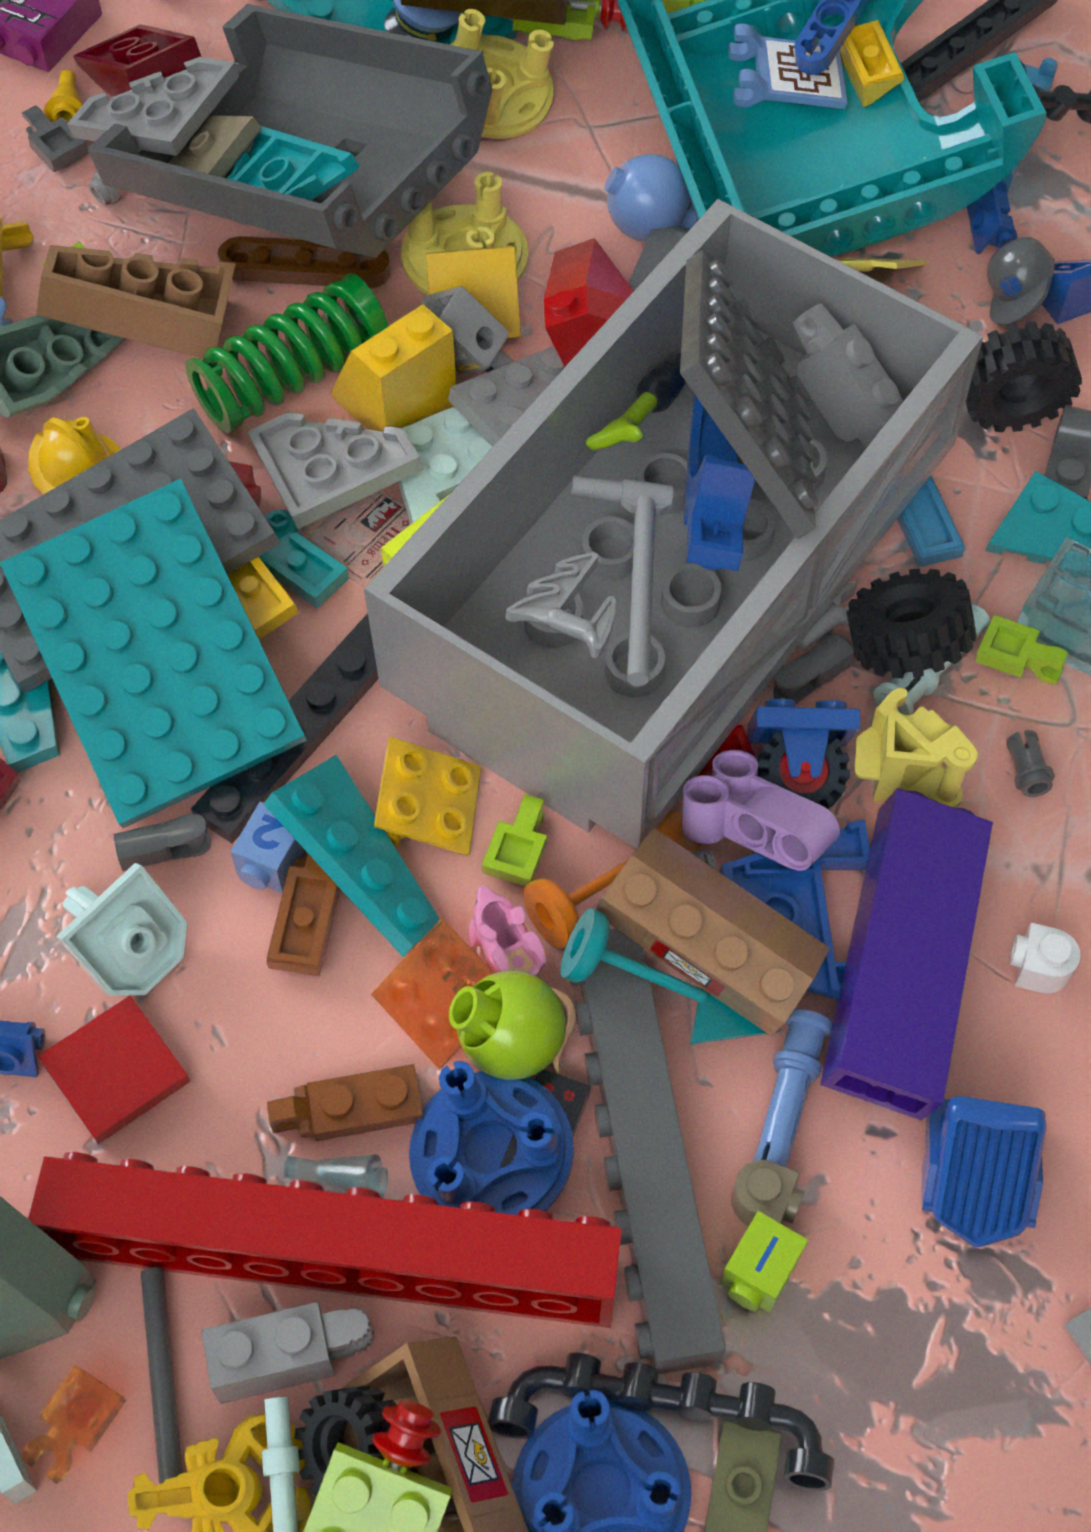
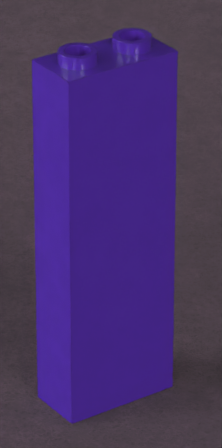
(908, 955)

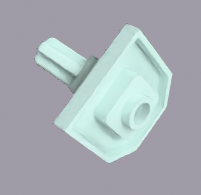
(125, 934)

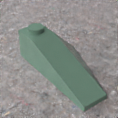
(44, 359)
(39, 1285)

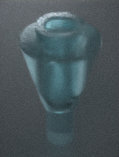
(340, 1173)

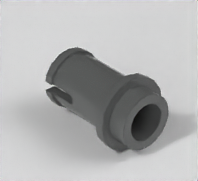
(1032, 772)

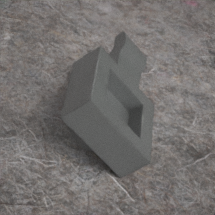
(52, 140)

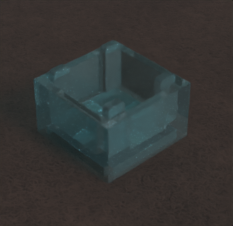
(1062, 604)

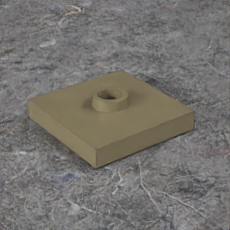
(218, 144)

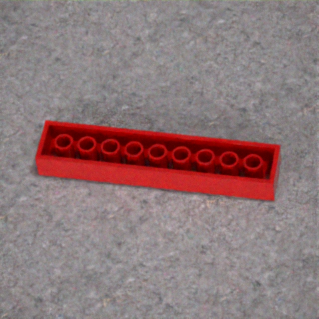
(330, 1239)

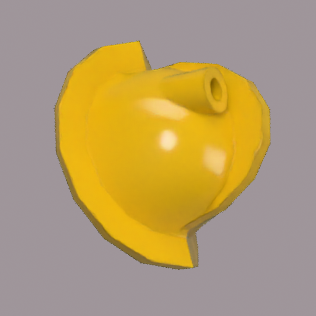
(65, 451)

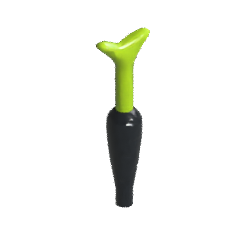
(653, 394)

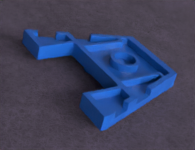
(802, 895)

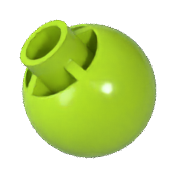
(509, 1024)

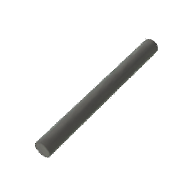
(161, 1374)

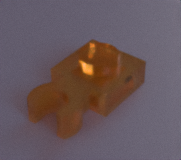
(78, 1415)

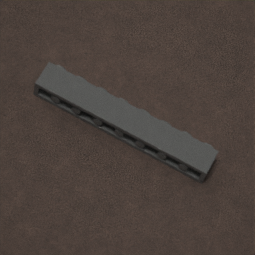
(648, 1168)

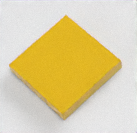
(485, 274)

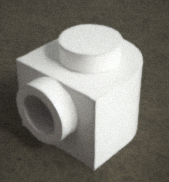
(1044, 959)

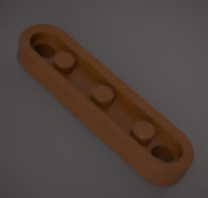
(299, 262)

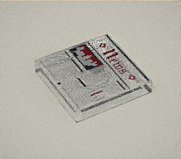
(358, 533)

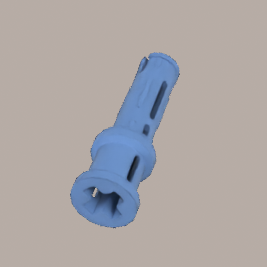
(796, 1069)

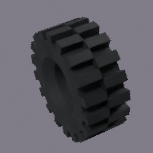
(1023, 377)
(911, 623)

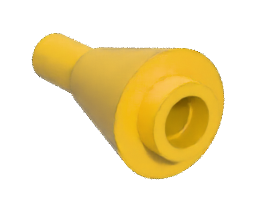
(65, 98)

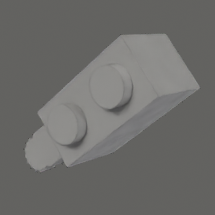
(281, 1349)

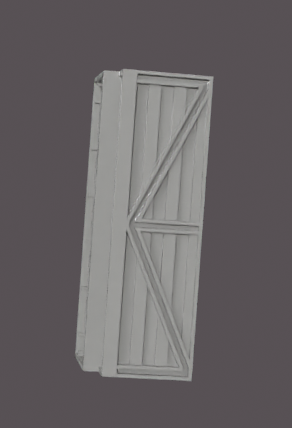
(535, 697)

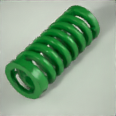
(305, 354)

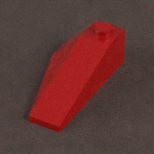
(581, 296)

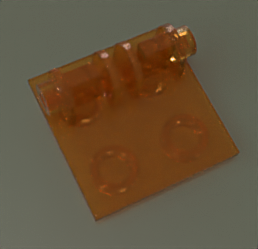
(423, 988)

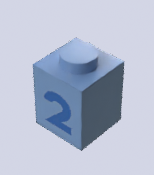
(265, 851)

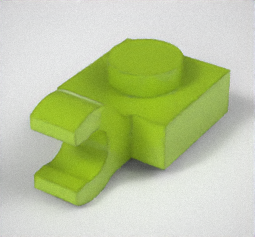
(1014, 647)
(517, 848)

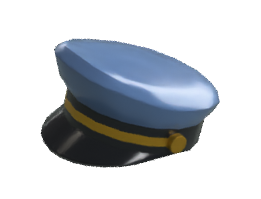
(420, 22)

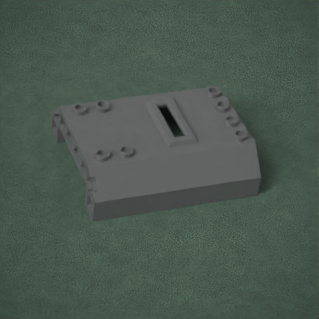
(388, 98)

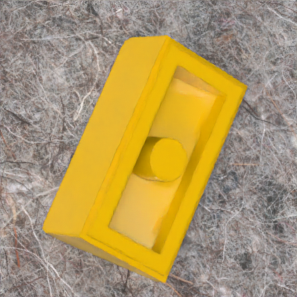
(870, 62)

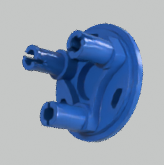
(468, 1131)
(602, 1472)

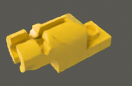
(262, 597)

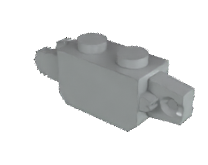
(844, 377)

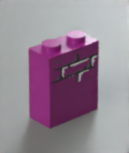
(44, 29)

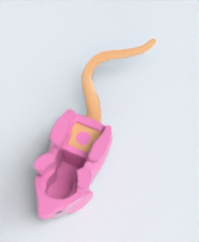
(510, 946)

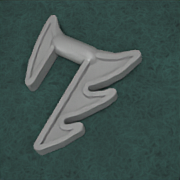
(552, 596)

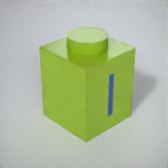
(762, 1263)

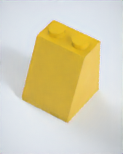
(399, 373)

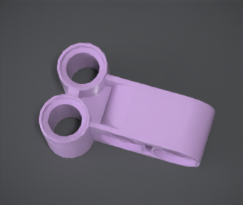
(755, 813)

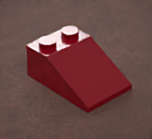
(136, 55)

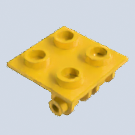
(427, 797)

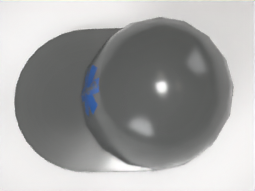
(1020, 280)

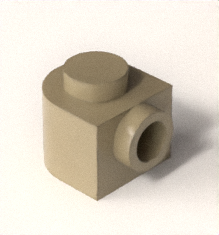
(766, 1189)

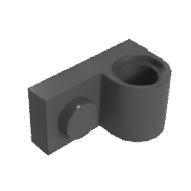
(1071, 451)

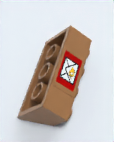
(713, 931)
(465, 1451)

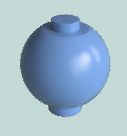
(648, 196)

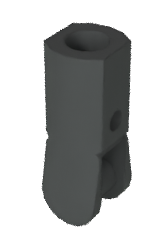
(813, 669)
(161, 842)

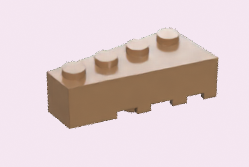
(137, 298)

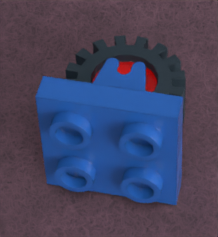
(804, 747)

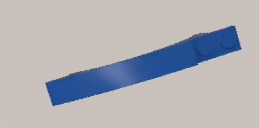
(714, 495)

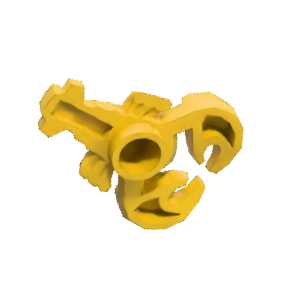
(216, 1489)

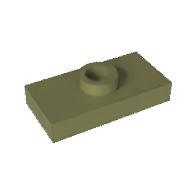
(743, 1480)

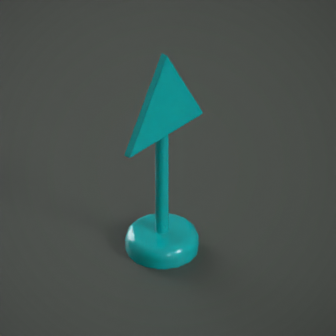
(588, 946)

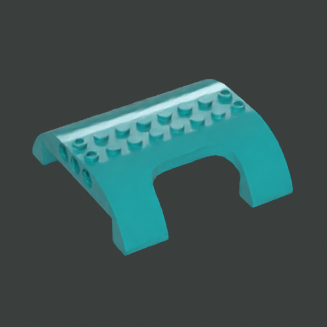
(822, 170)

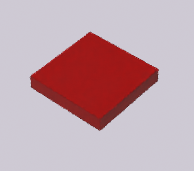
(114, 1069)

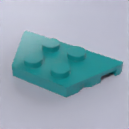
(292, 165)

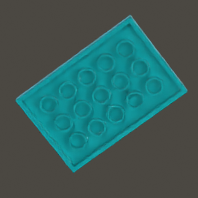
(152, 653)

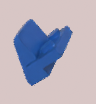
(983, 1168)

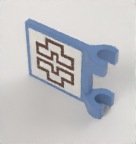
(779, 76)

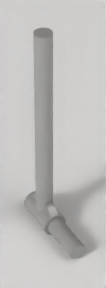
(646, 502)

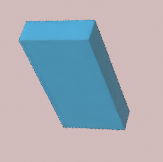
(930, 527)

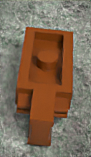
(303, 919)
(350, 1104)

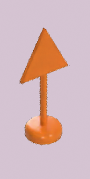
(555, 911)

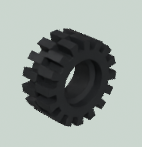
(327, 1424)

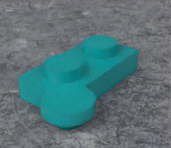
(301, 563)

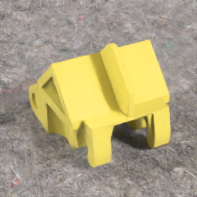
(910, 753)

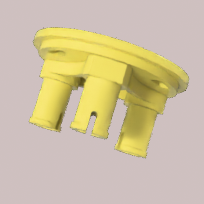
(517, 76)
(462, 229)

